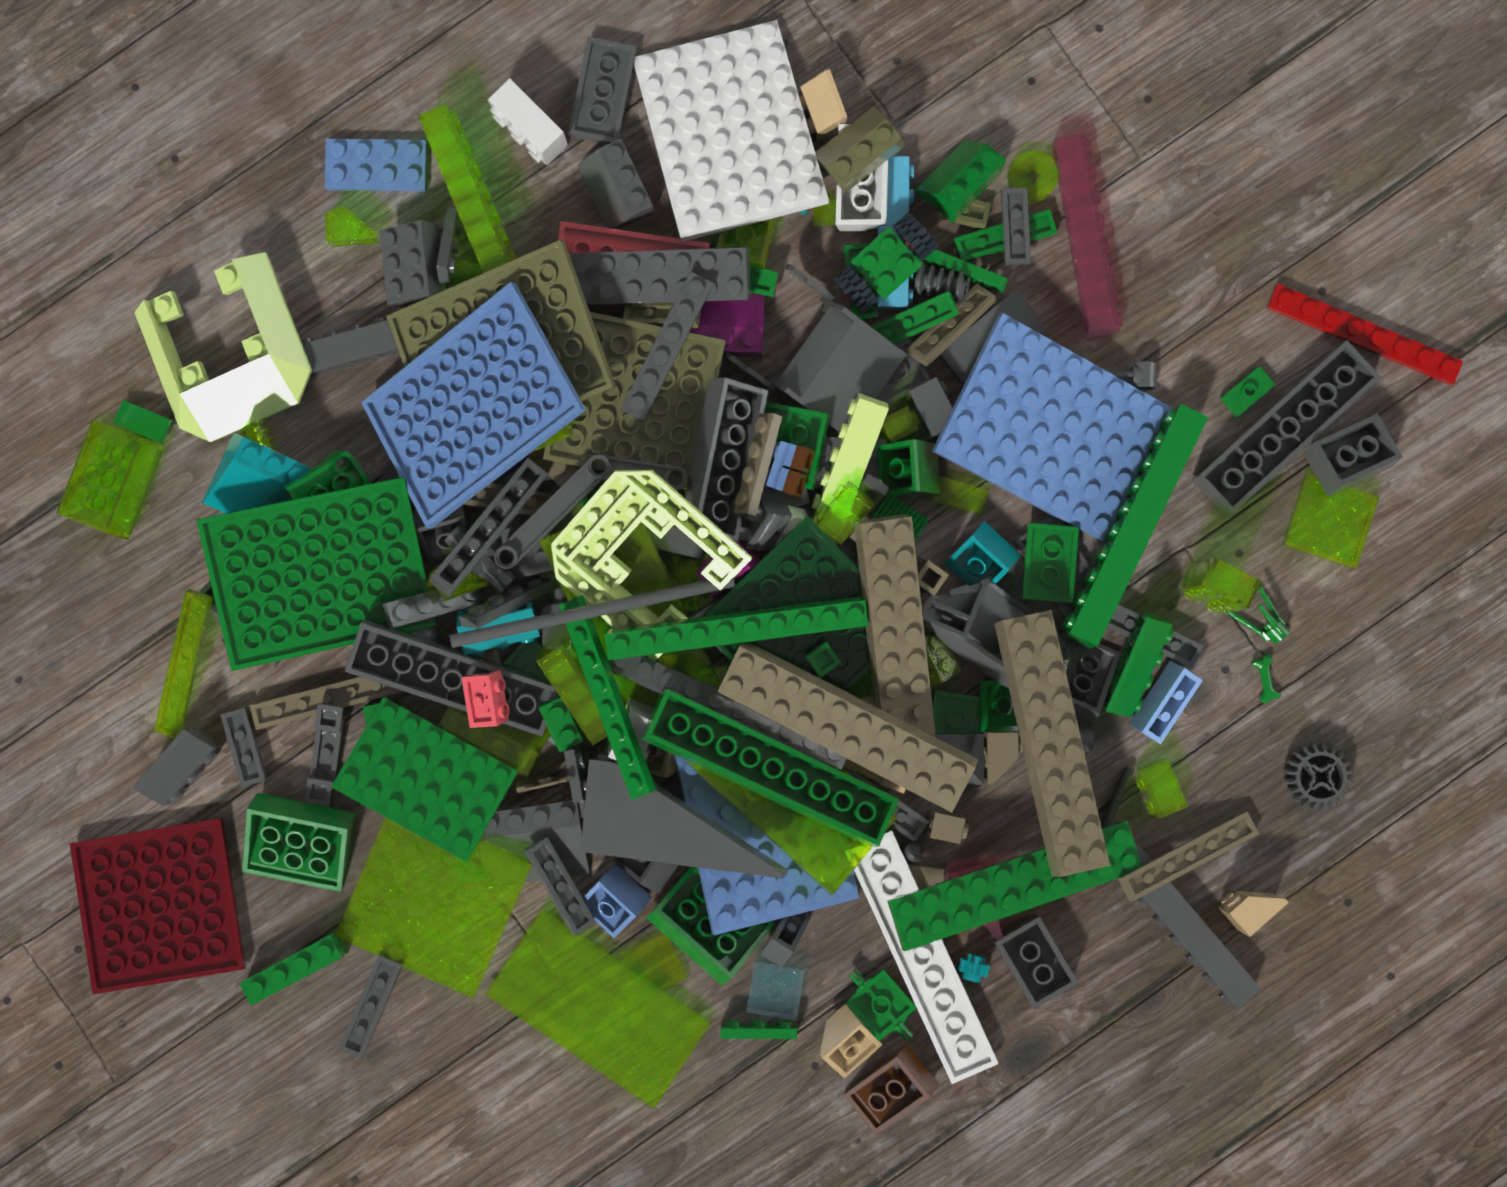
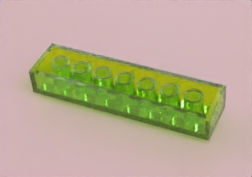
(467, 191)

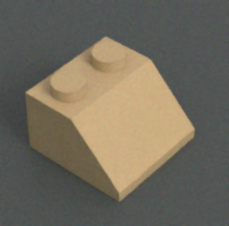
(822, 105)
(1250, 909)

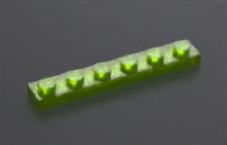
(183, 663)

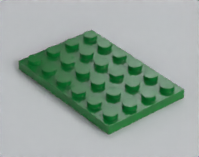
(425, 779)

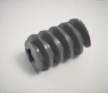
(937, 284)

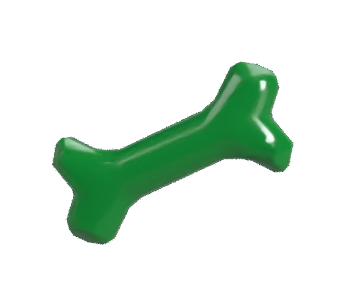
(1268, 690)

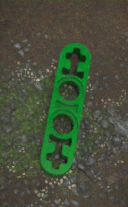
(977, 274)

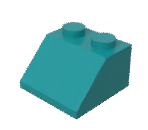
(983, 557)

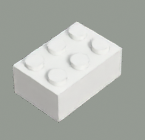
(527, 123)

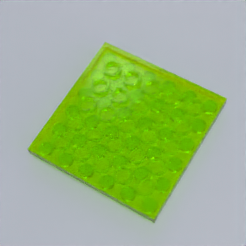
(434, 907)

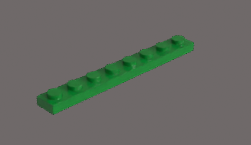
(609, 703)

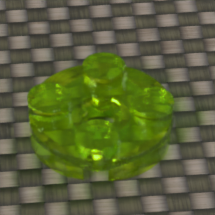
(1044, 167)

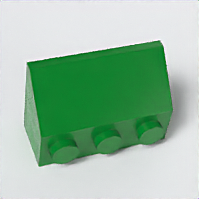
(961, 178)

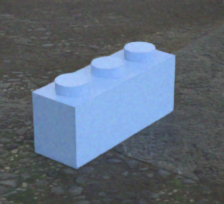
(1165, 702)

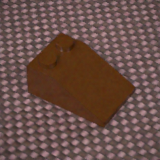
(892, 1089)

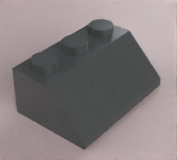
(615, 186)
(177, 767)

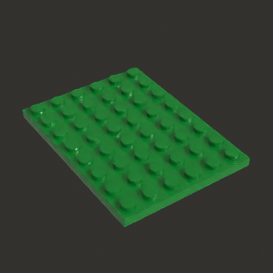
(311, 569)

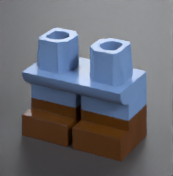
(790, 456)

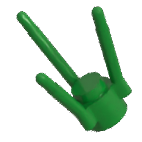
(1274, 627)

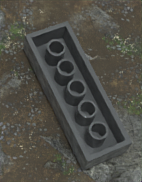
(722, 450)

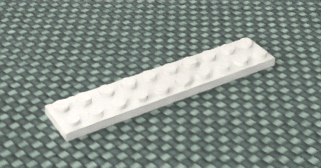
(926, 969)

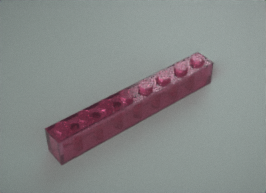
(1086, 236)

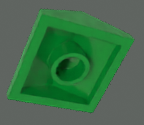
(996, 708)

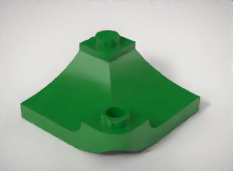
(328, 476)

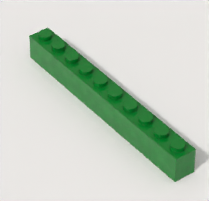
(736, 627)

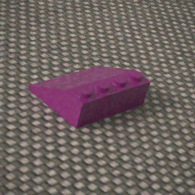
(736, 322)

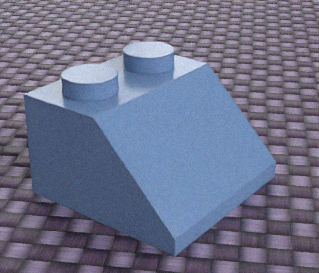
(615, 900)

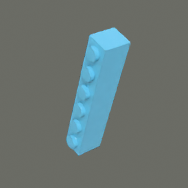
(898, 202)

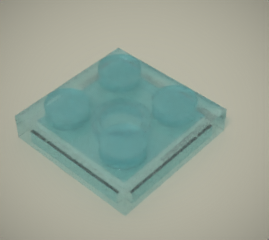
(775, 990)

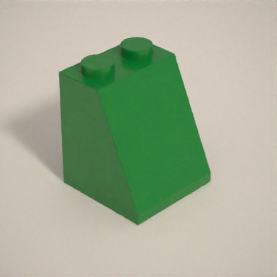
(909, 468)

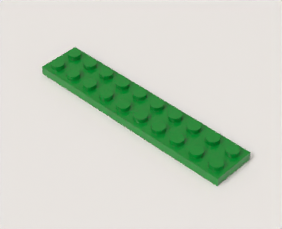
(1002, 891)

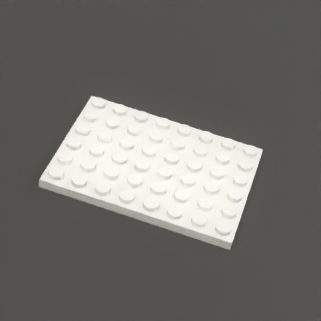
(730, 131)

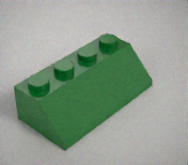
(1137, 663)

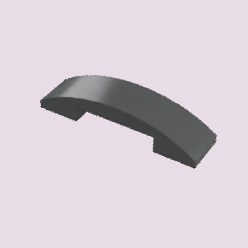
(326, 754)

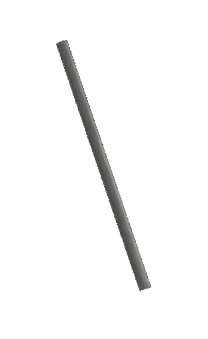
(584, 612)

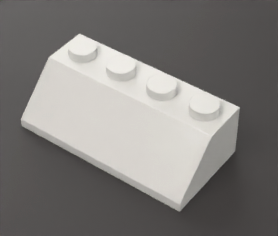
(866, 203)

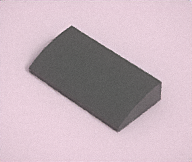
(966, 348)

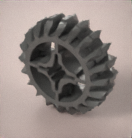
(1334, 790)

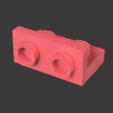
(485, 699)

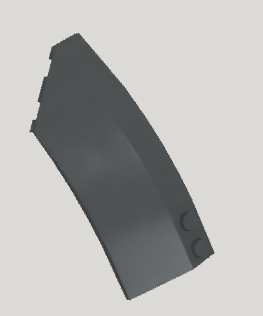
(966, 625)

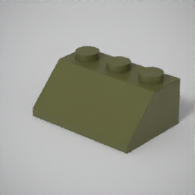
(859, 149)

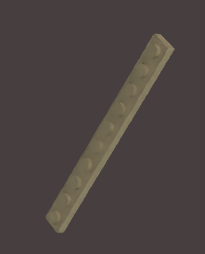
(338, 694)

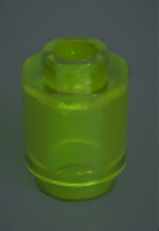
(465, 269)

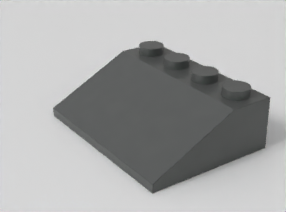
(523, 825)

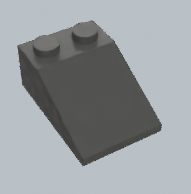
(531, 564)

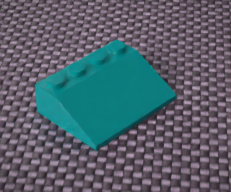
(251, 476)

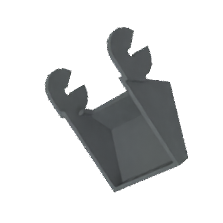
(835, 361)

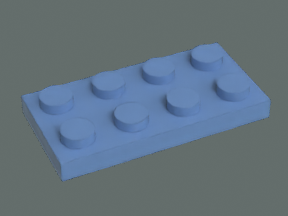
(376, 165)

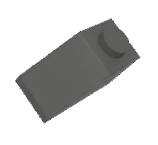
(785, 938)

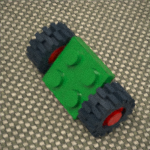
(886, 262)

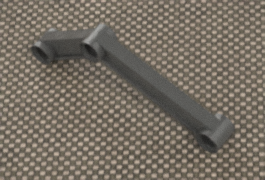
(568, 497)

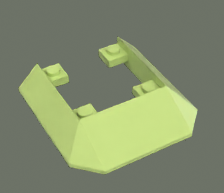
(248, 393)
(586, 546)

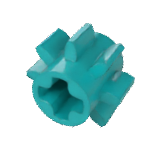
(974, 967)

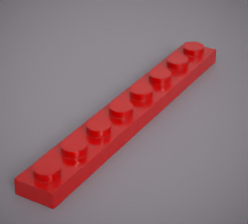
(1364, 334)

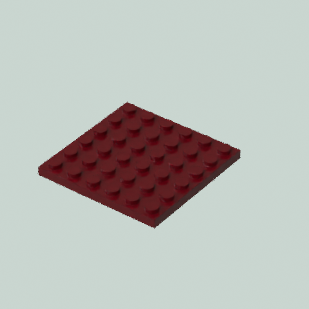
(157, 906)

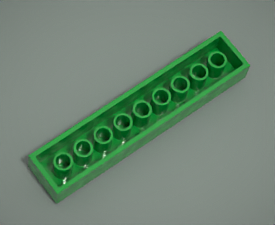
(1134, 526)
(769, 768)

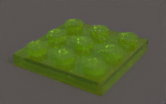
(1331, 525)

